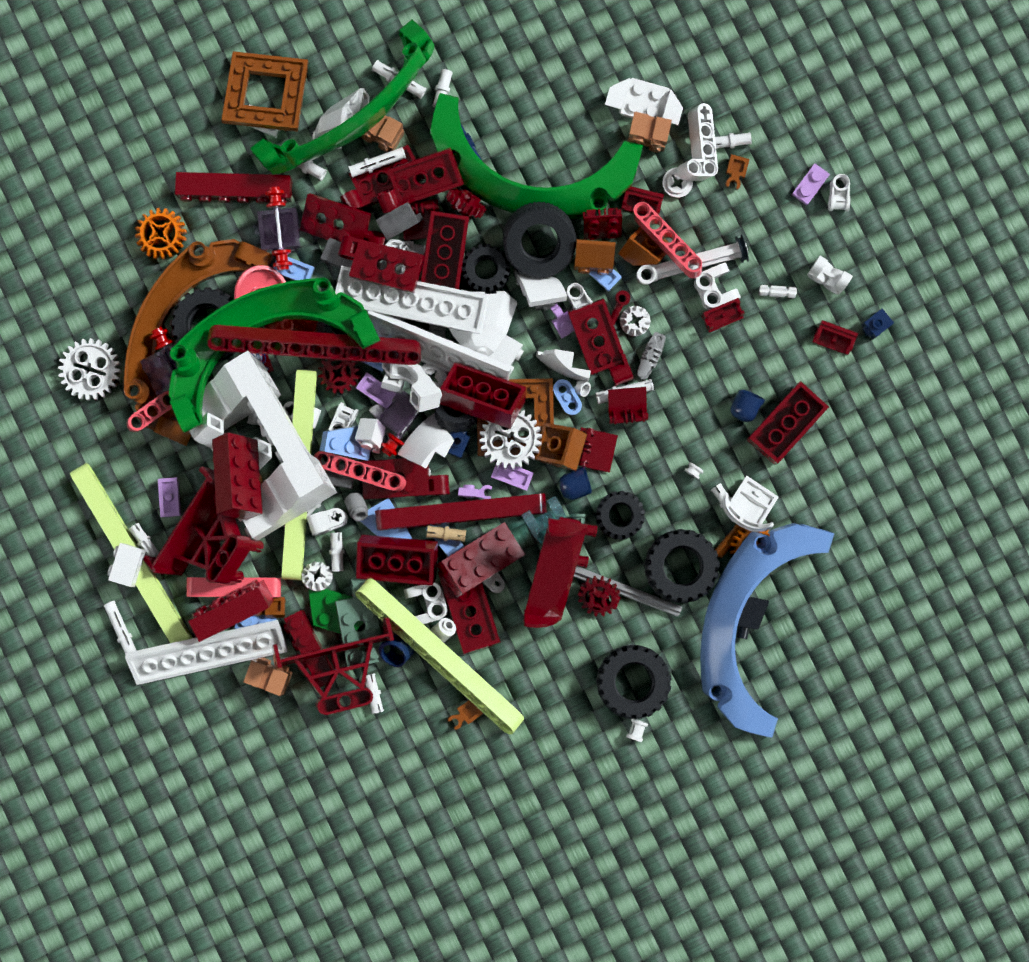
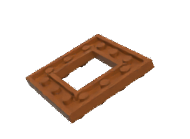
(244, 64)
(542, 392)

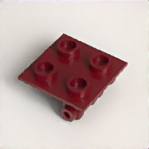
(602, 225)
(420, 230)
(627, 405)
(598, 450)

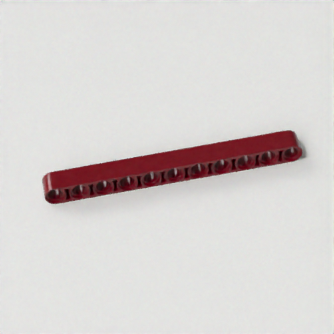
(311, 345)

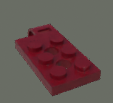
(368, 187)
(409, 190)
(354, 221)
(368, 254)
(610, 353)
(417, 480)
(473, 598)

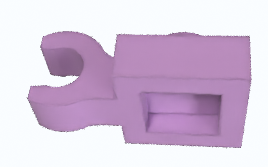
(562, 321)
(470, 492)

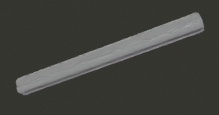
(633, 593)

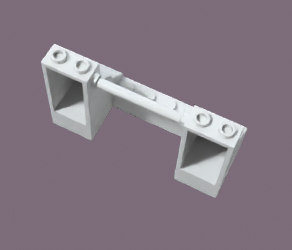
(298, 482)

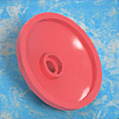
(256, 278)

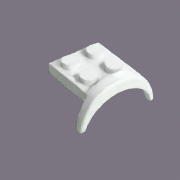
(750, 505)

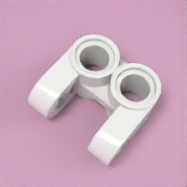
(711, 274)
(830, 277)
(322, 521)
(430, 601)

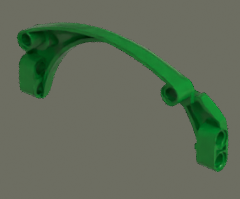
(416, 52)
(508, 195)
(258, 308)

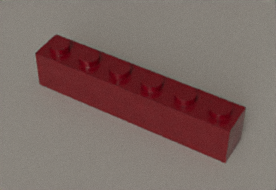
(230, 187)

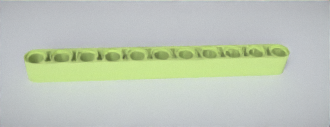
(303, 423)
(118, 533)
(440, 656)

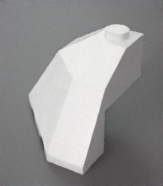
(341, 112)
(495, 325)

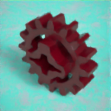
(465, 203)
(331, 367)
(599, 596)

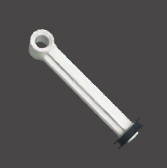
(708, 258)

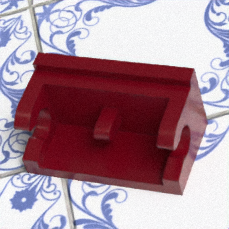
(635, 195)
(723, 315)
(835, 337)

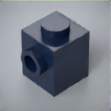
(876, 324)
(460, 443)

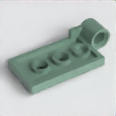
(348, 613)

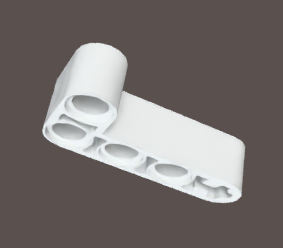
(702, 146)

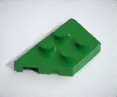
(324, 609)

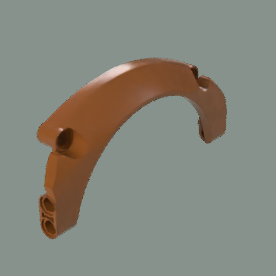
(176, 281)

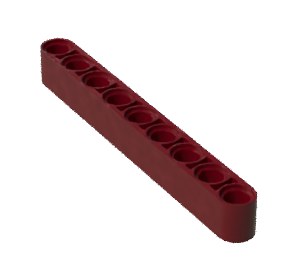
(460, 512)

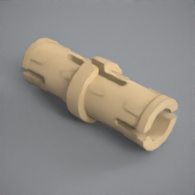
(446, 533)

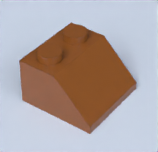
(594, 256)
(560, 446)

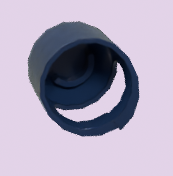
(746, 405)
(575, 484)
(391, 657)

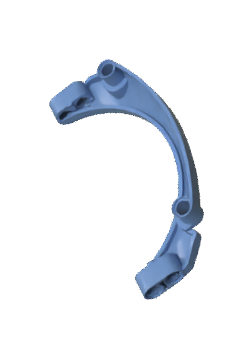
(739, 579)

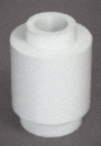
(444, 629)

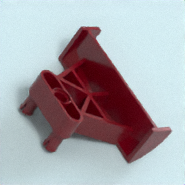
(198, 539)
(556, 570)
(357, 697)

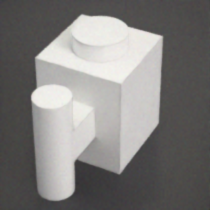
(370, 434)

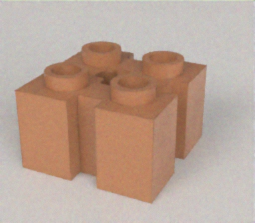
(650, 131)
(386, 133)
(267, 677)

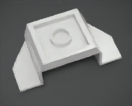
(646, 98)

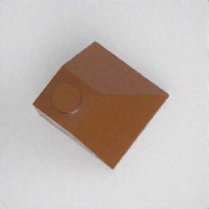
(642, 249)

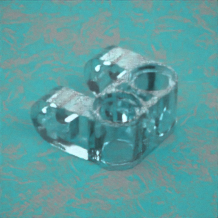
(539, 525)

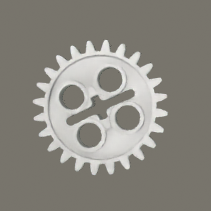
(95, 354)
(502, 453)

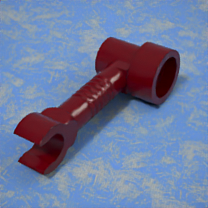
(618, 306)

